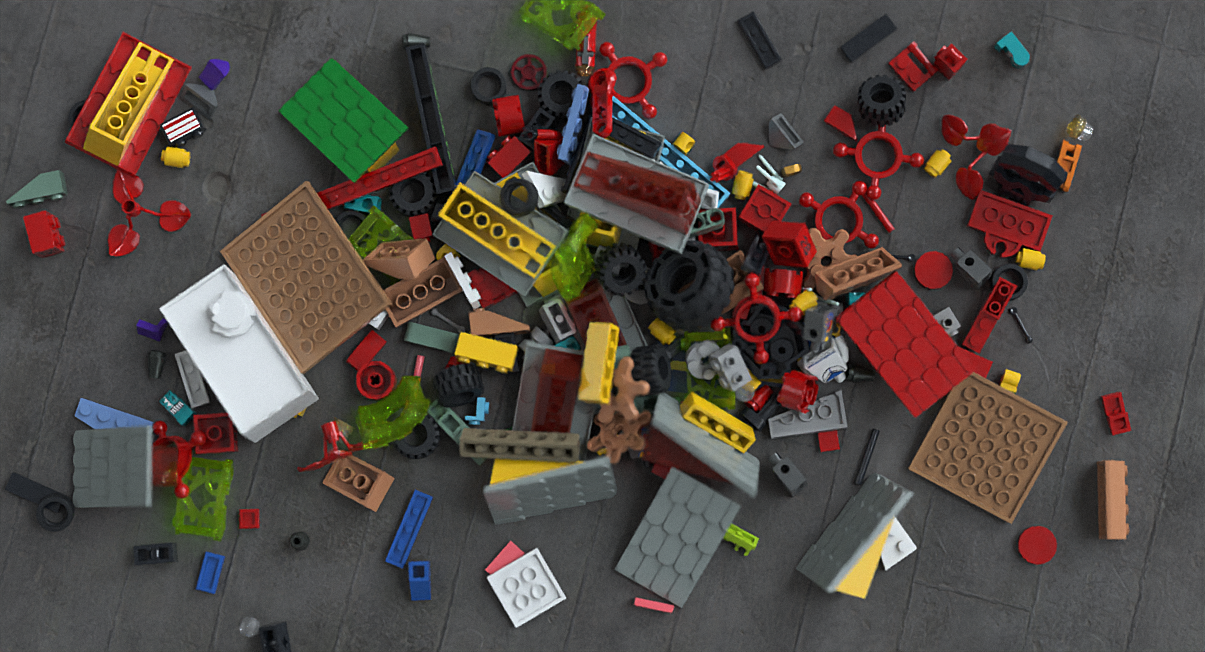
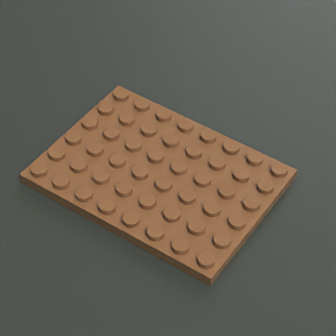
(305, 277)

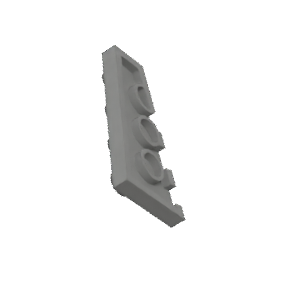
(823, 416)

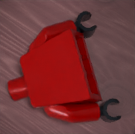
(545, 149)

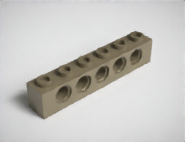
(520, 445)

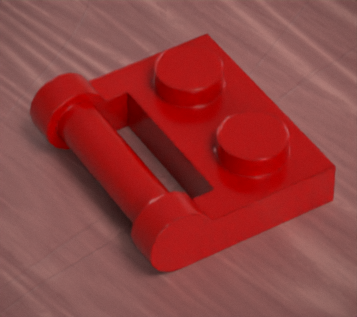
(907, 69)

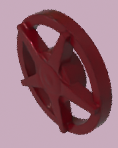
(528, 71)

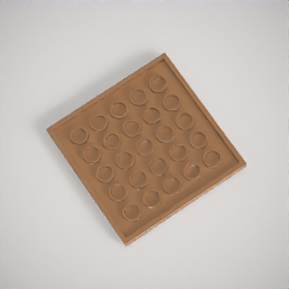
(988, 446)

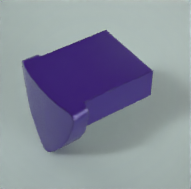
(214, 73)
(150, 330)

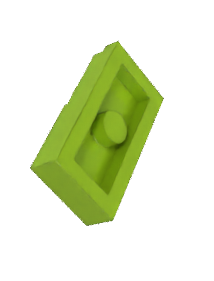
(741, 538)

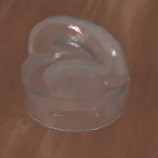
(745, 392)
(249, 626)

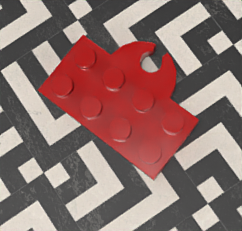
(1008, 224)

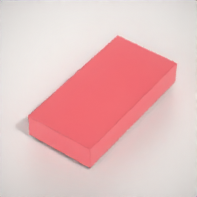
(507, 555)
(653, 605)

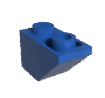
(420, 580)

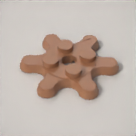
(831, 247)
(627, 392)
(620, 443)

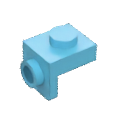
(482, 409)

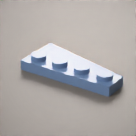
(574, 124)
(104, 417)

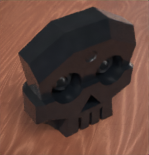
(1027, 174)
(789, 335)

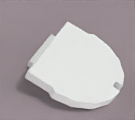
(232, 313)

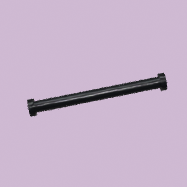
(577, 157)

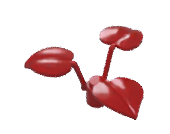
(991, 141)
(126, 188)
(332, 435)

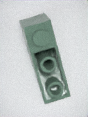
(43, 187)

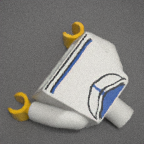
(829, 362)

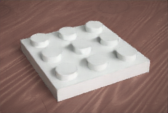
(526, 587)

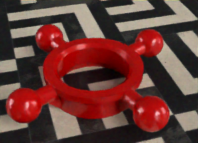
(659, 60)
(858, 189)
(874, 192)
(752, 281)
(184, 452)

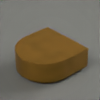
(791, 170)

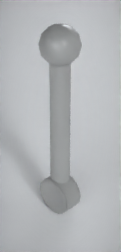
(434, 312)

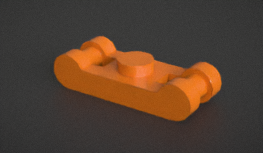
(1067, 162)

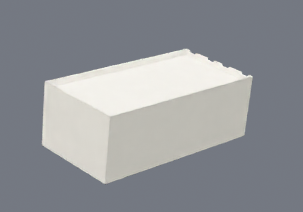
(245, 371)

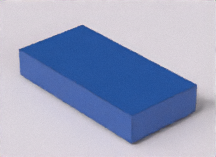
(210, 572)

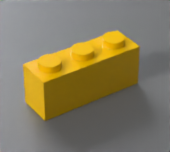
(486, 352)

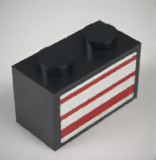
(183, 127)

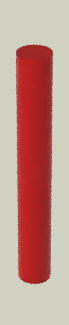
(879, 213)

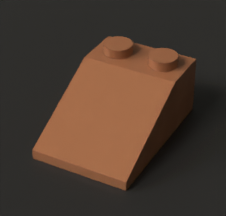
(401, 258)
(488, 324)
(359, 481)

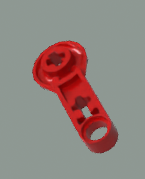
(600, 87)

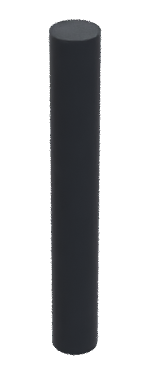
(867, 456)

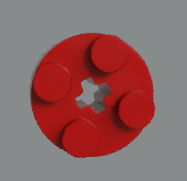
(508, 115)
(782, 282)
(365, 383)
(798, 391)

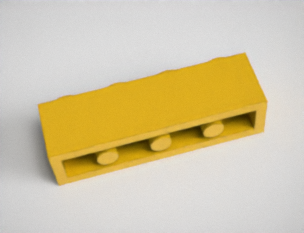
(598, 363)
(717, 422)

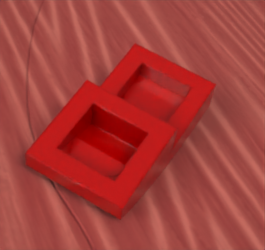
(366, 350)
(1115, 413)

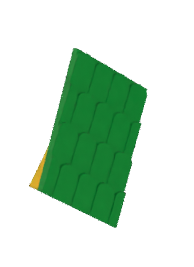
(344, 121)

